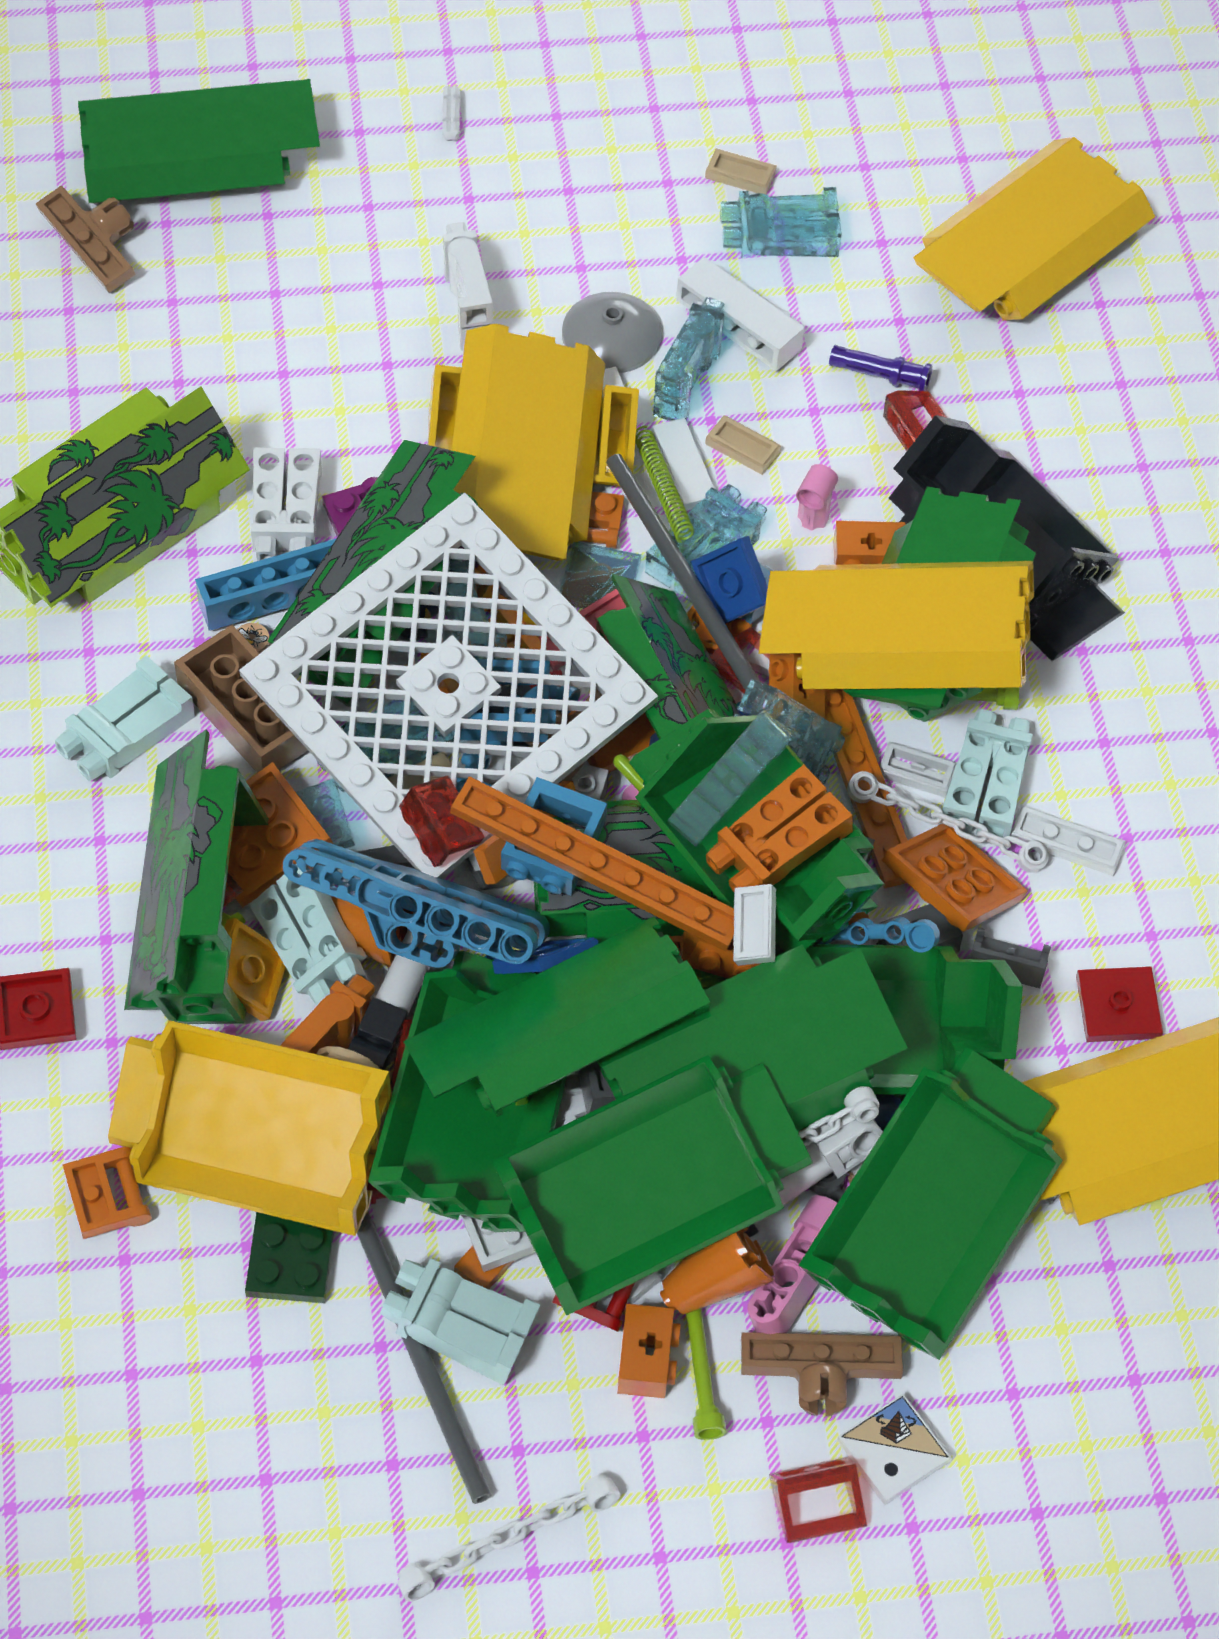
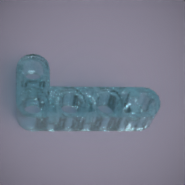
(731, 777)

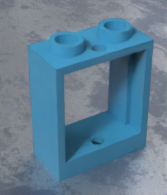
(547, 716)
(563, 804)

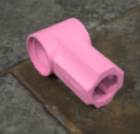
(816, 496)

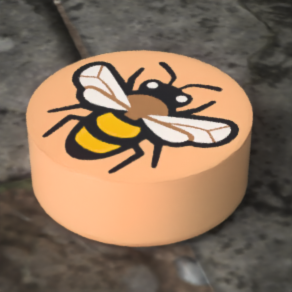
(256, 635)

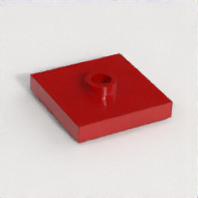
(1119, 1004)
(36, 1009)

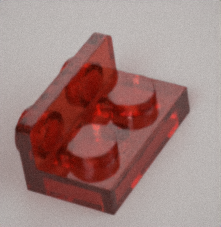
(428, 814)

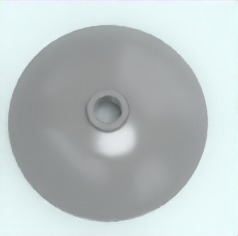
(616, 327)

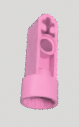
(777, 1307)

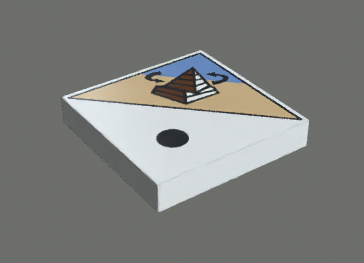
(894, 1449)

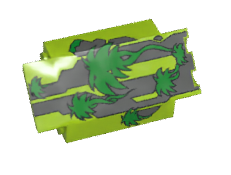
(116, 496)

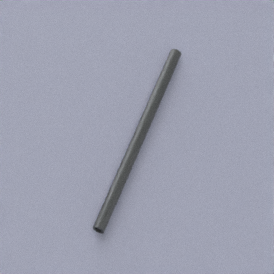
(682, 570)
(427, 1371)

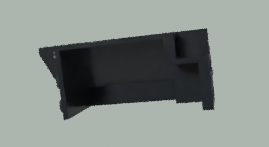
(1068, 555)

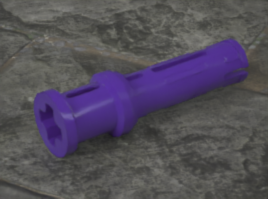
(895, 370)

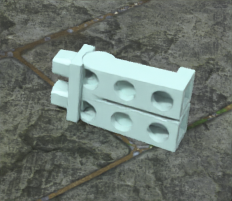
(126, 721)
(994, 748)
(308, 937)
(460, 1318)

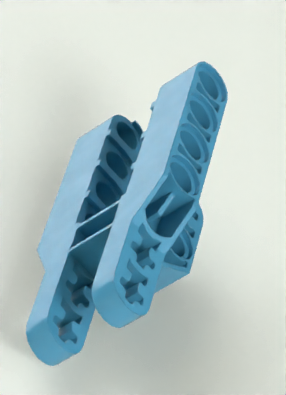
(388, 887)

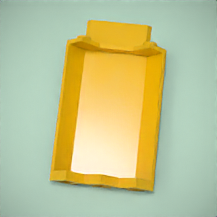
(1034, 230)
(534, 430)
(902, 624)
(1135, 1123)
(251, 1124)

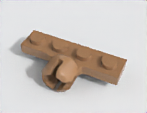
(91, 234)
(821, 1363)

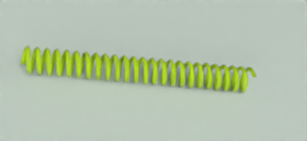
(658, 488)

